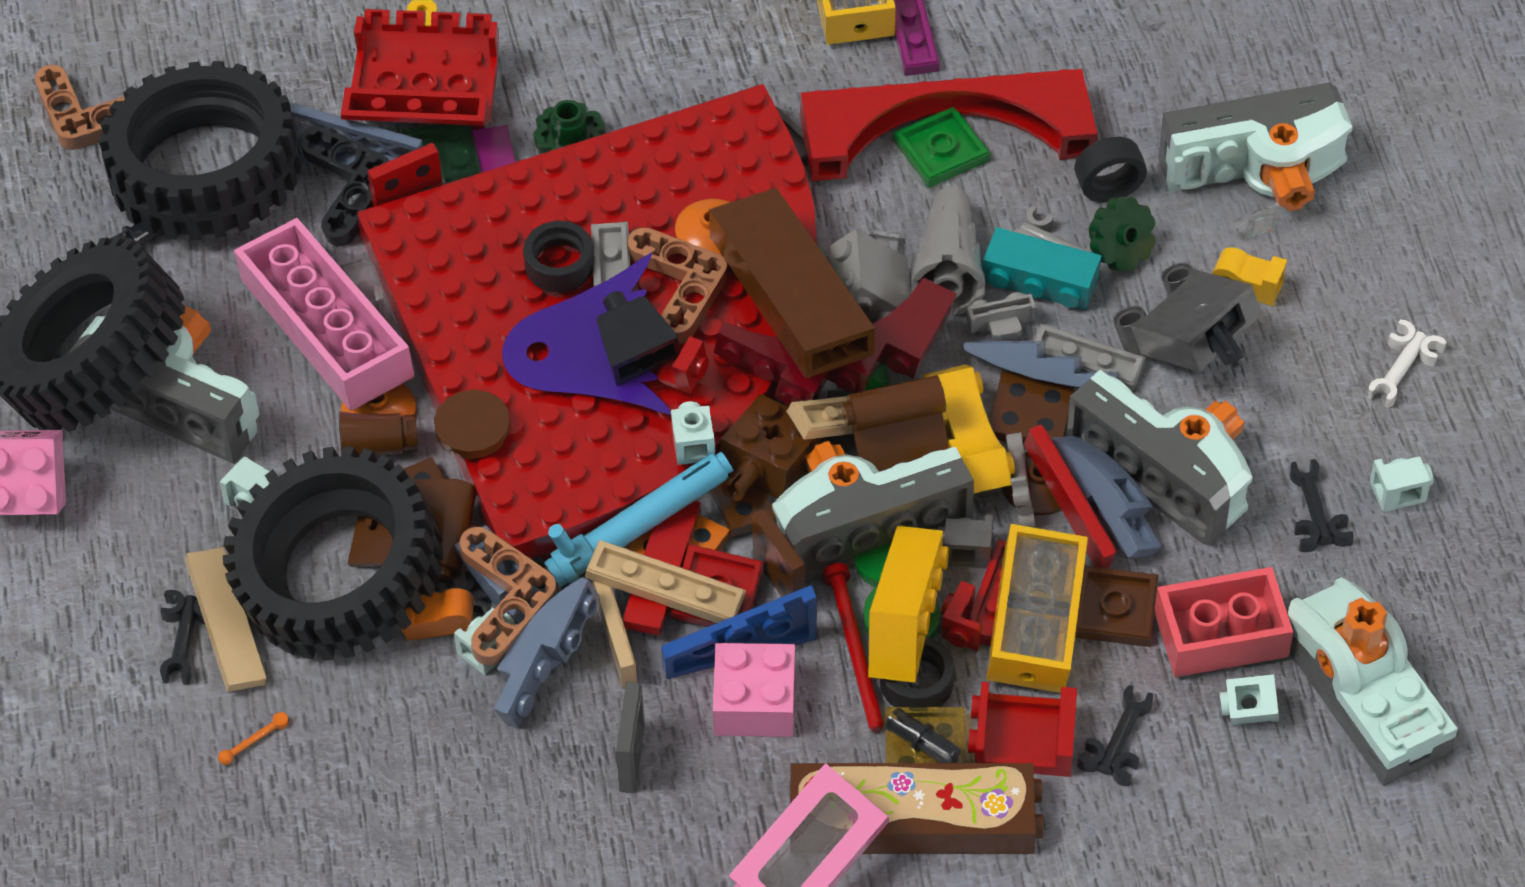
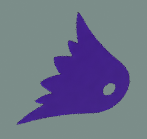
(576, 350)

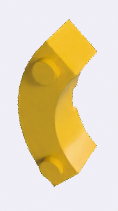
(971, 431)

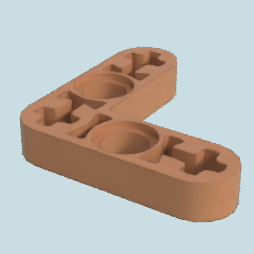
(74, 117)
(688, 272)
(518, 585)

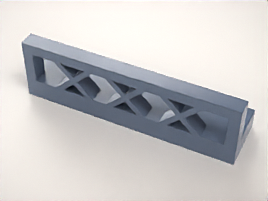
(356, 131)

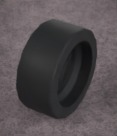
(1105, 154)
(555, 234)
(930, 697)

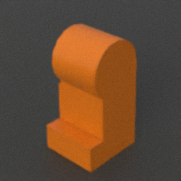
(442, 615)

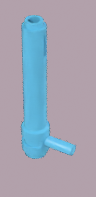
(574, 555)

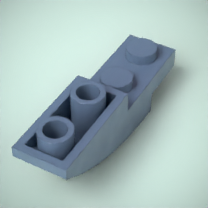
(1114, 492)
(548, 635)

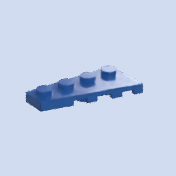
(781, 621)

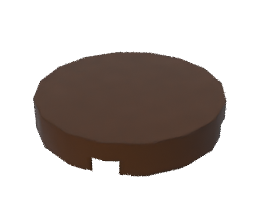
(472, 424)

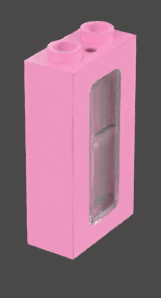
(813, 837)

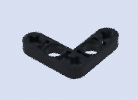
(355, 172)

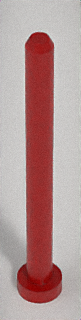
(837, 577)

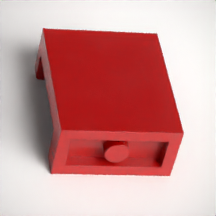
(1024, 730)

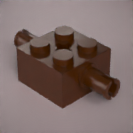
(765, 450)

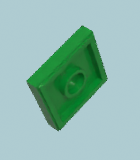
(941, 146)

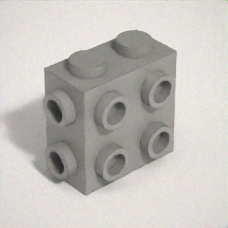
(871, 273)

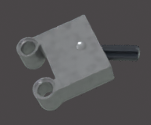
(1193, 322)

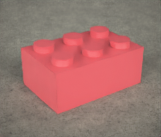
(1223, 622)

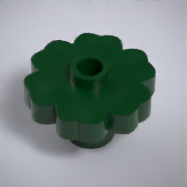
(565, 125)
(1122, 233)

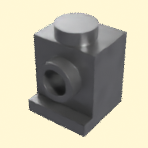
(968, 541)

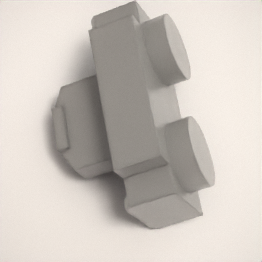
(1002, 317)

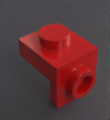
(687, 368)
(955, 621)

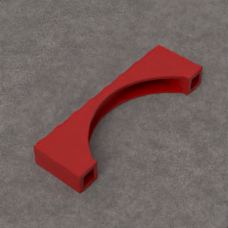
(1044, 104)

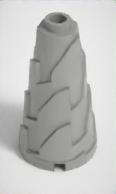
(950, 249)

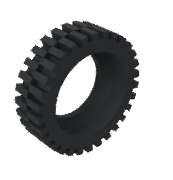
(113, 359)
(300, 502)

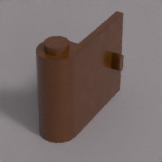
(898, 421)
(452, 506)

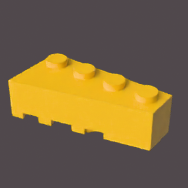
(905, 602)

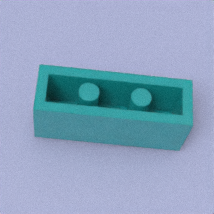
(1041, 268)

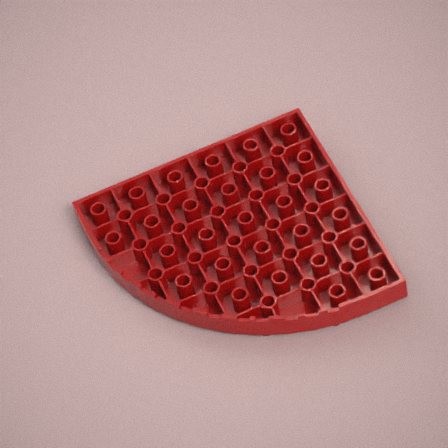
(461, 286)

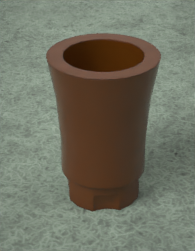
(378, 432)

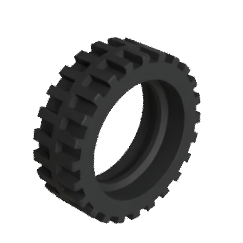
(208, 200)

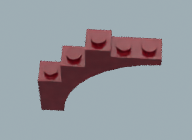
(900, 343)

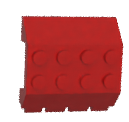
(423, 70)

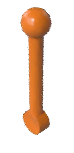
(280, 721)

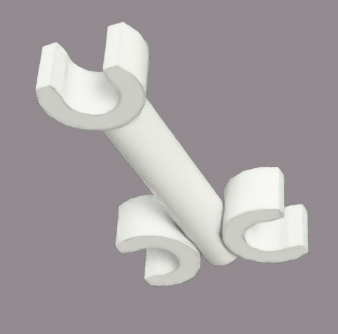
(1412, 345)

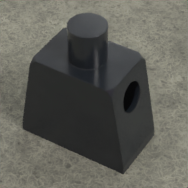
(635, 337)

